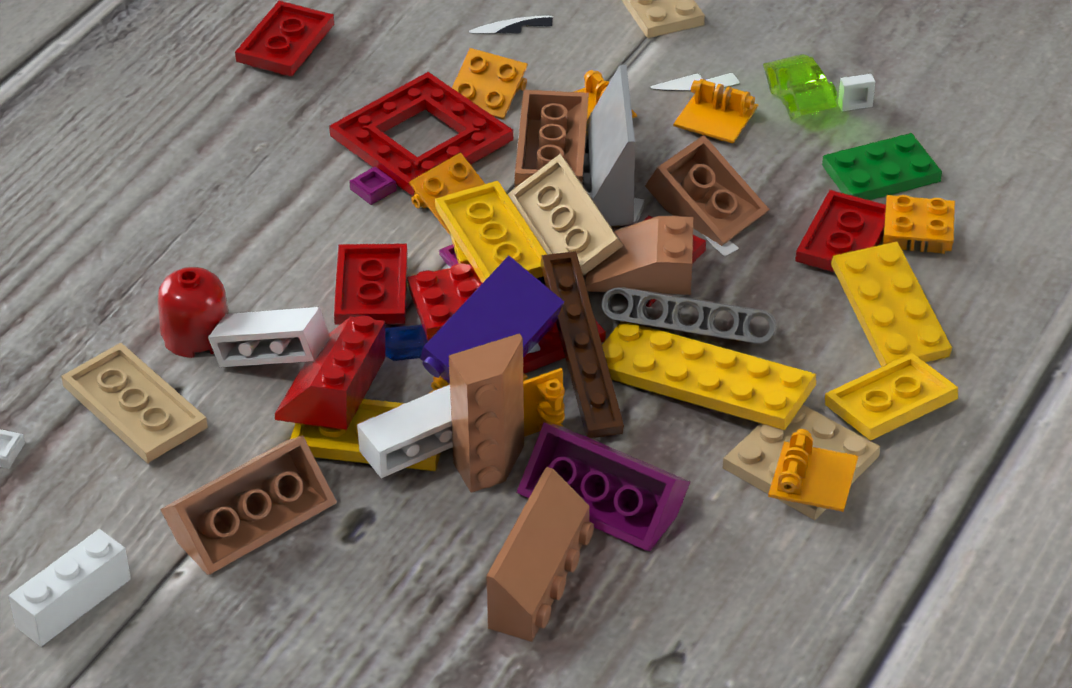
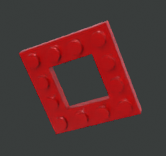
(365, 128)

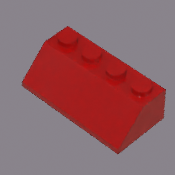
(335, 383)

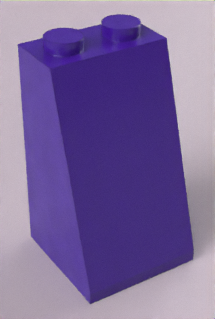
(501, 307)

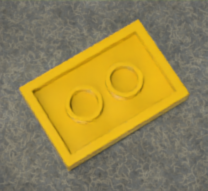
(891, 396)

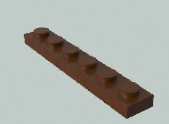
(582, 346)

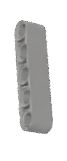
(671, 317)

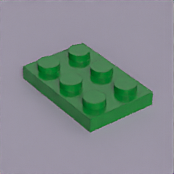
(882, 168)

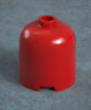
(190, 309)

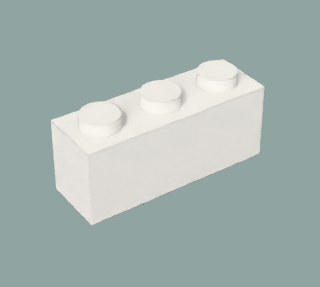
(269, 337)
(407, 433)
(69, 587)

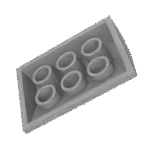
(611, 152)

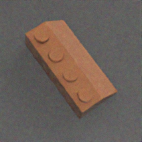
(551, 126)
(487, 411)
(249, 505)
(537, 558)

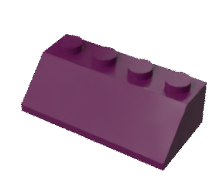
(623, 492)

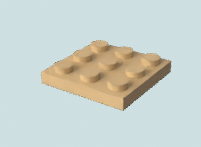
(759, 451)

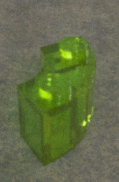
(800, 85)

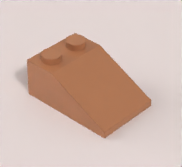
(706, 187)
(652, 259)

